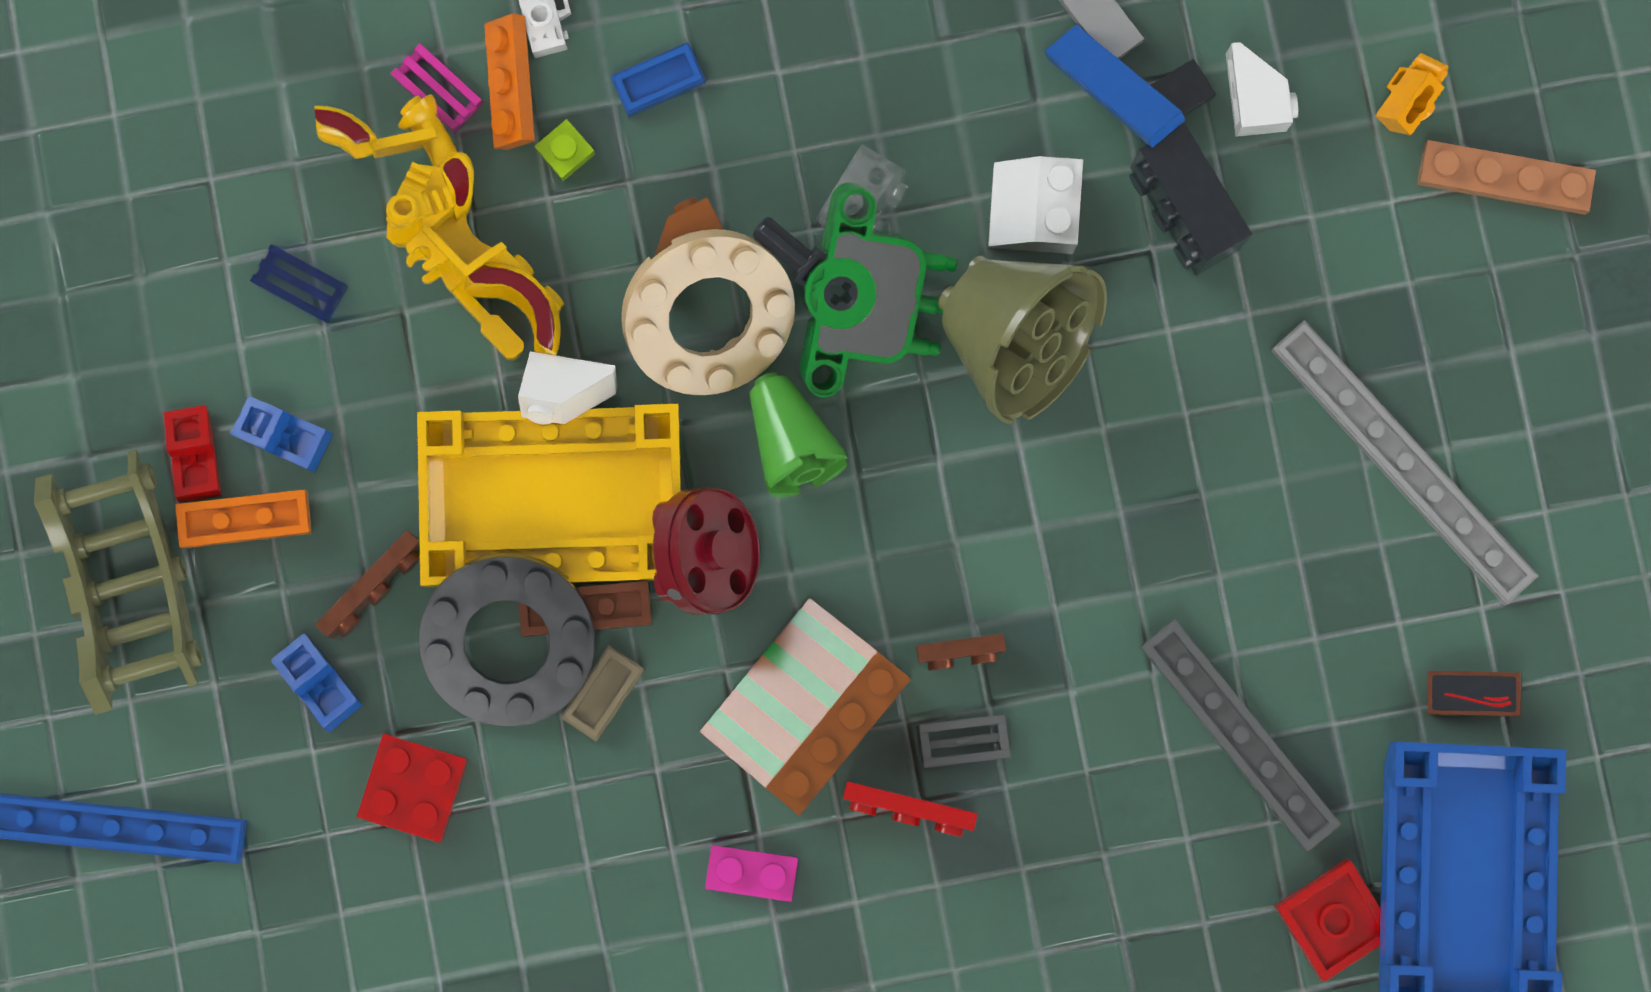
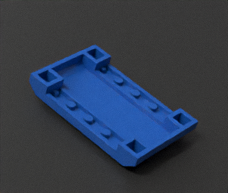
(1470, 868)

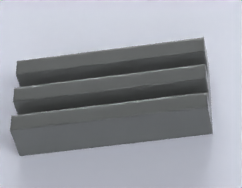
(1001, 737)

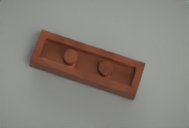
(371, 587)
(610, 606)

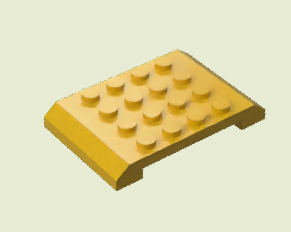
(546, 491)

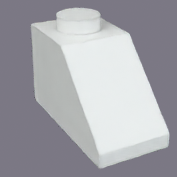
(1258, 94)
(563, 387)

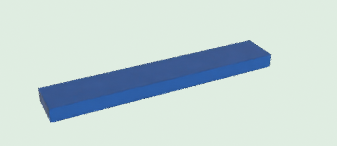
(122, 828)

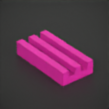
(411, 64)

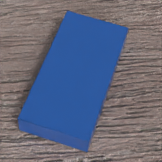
(658, 79)

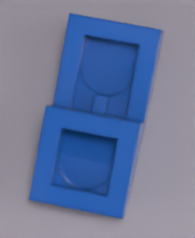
(281, 434)
(316, 682)

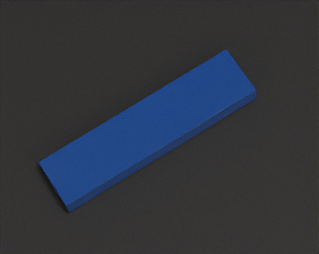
(1115, 86)

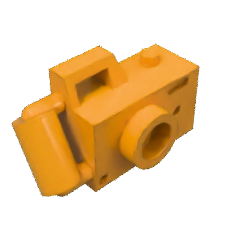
(1412, 94)

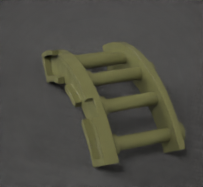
(84, 595)

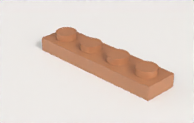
(1506, 177)

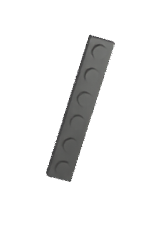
(1240, 735)

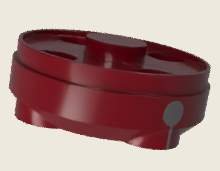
(704, 551)

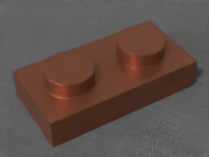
(979, 649)

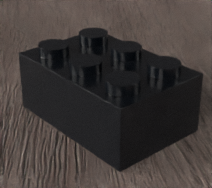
(1189, 201)

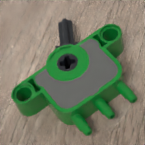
(881, 286)

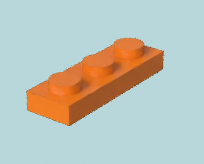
(509, 82)
(243, 519)

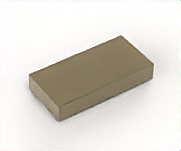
(602, 693)

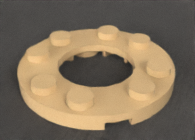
(683, 263)

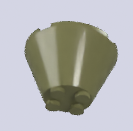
(1022, 330)

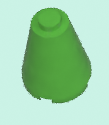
(792, 438)

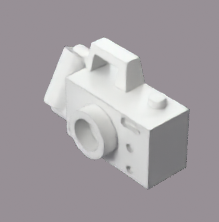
(544, 26)

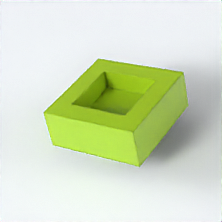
(564, 150)

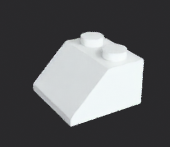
(1036, 204)

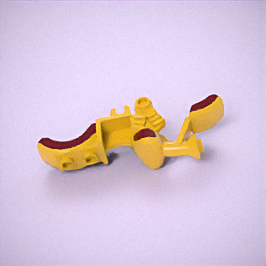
(433, 226)

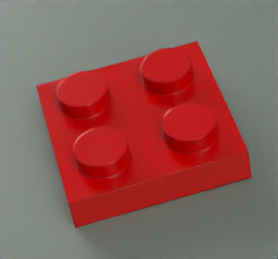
(412, 788)
(1333, 919)

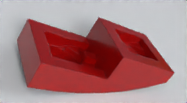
(192, 454)

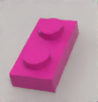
(751, 873)

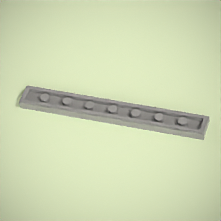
(1404, 463)

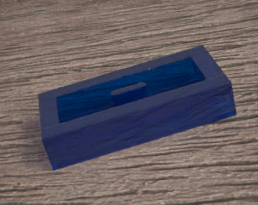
(267, 266)

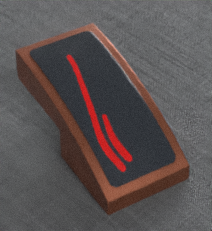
(1474, 693)

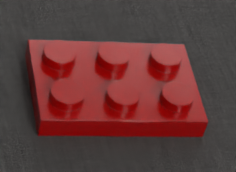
(909, 809)

